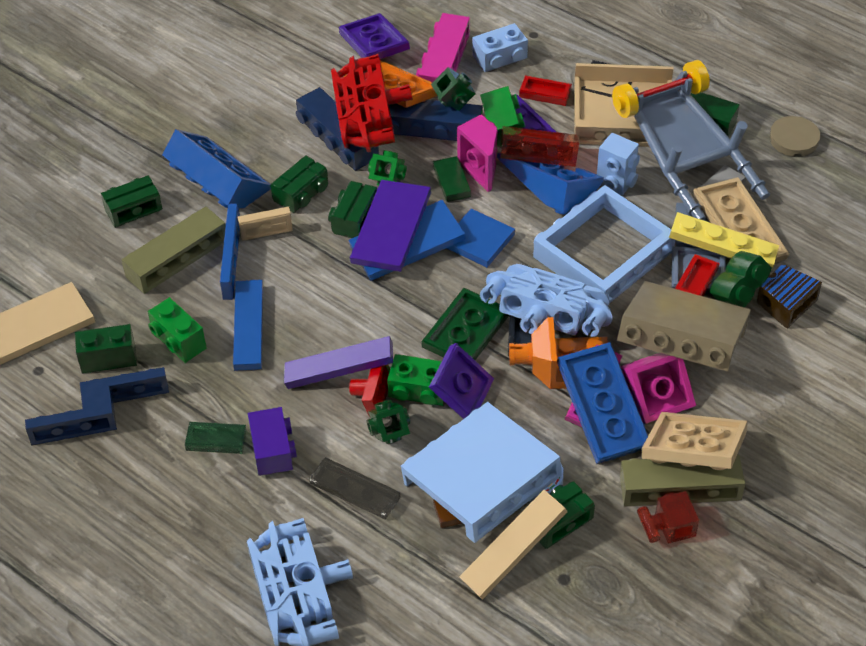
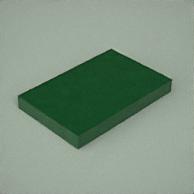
(467, 323)

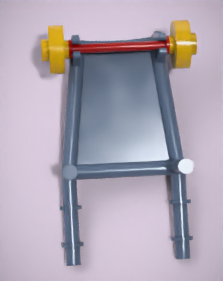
(682, 130)

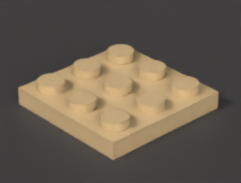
(695, 440)

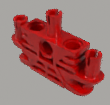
(365, 102)

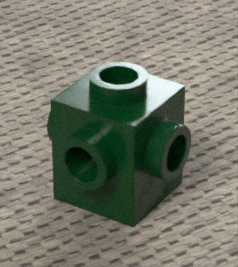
(453, 88)
(395, 428)

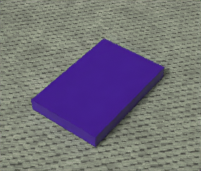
(374, 36)

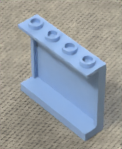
(483, 469)

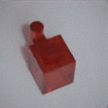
(673, 516)

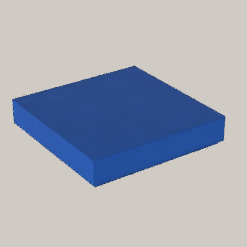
(483, 237)

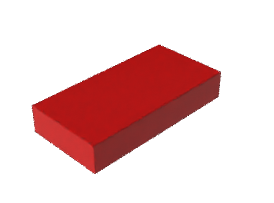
(545, 90)
(698, 275)

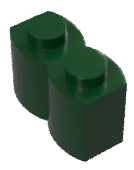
(741, 278)

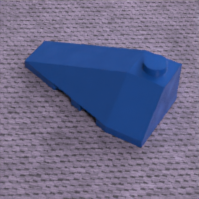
(554, 184)

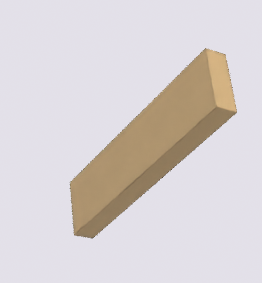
(513, 544)

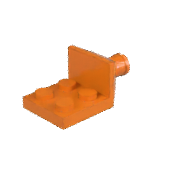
(545, 350)

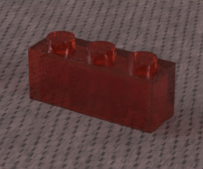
(539, 146)

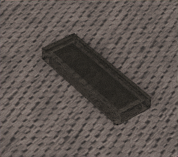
(355, 488)

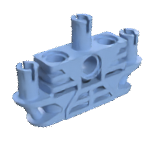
(542, 294)
(310, 596)

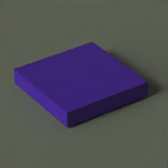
(461, 381)

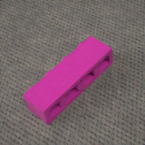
(445, 47)

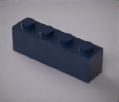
(320, 115)
(431, 119)

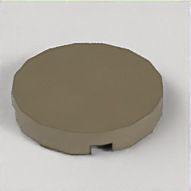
(794, 136)

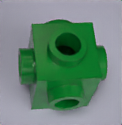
(379, 163)

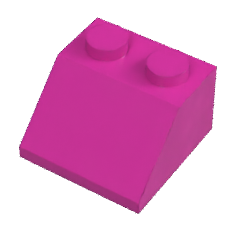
(478, 150)
(659, 385)

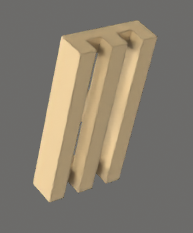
(265, 223)

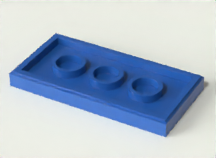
(435, 232)
(603, 402)

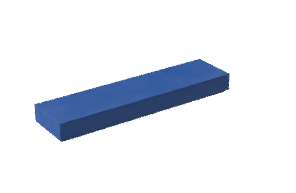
(230, 252)
(248, 325)

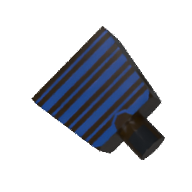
(788, 294)

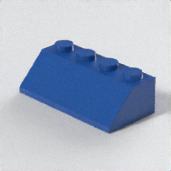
(214, 169)

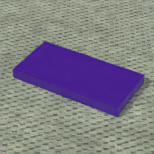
(390, 225)

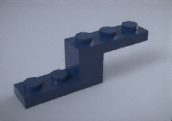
(97, 406)

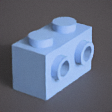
(499, 47)
(618, 163)

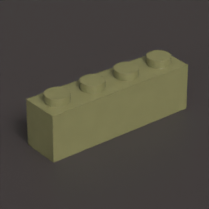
(174, 250)
(646, 481)

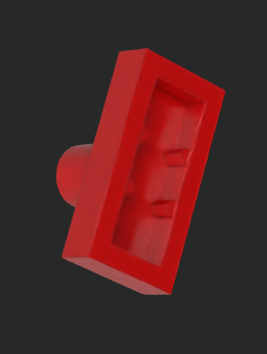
(372, 389)

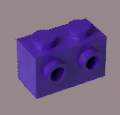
(271, 442)

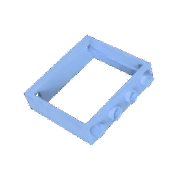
(628, 272)

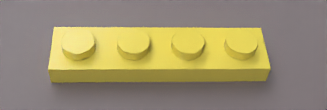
(720, 239)

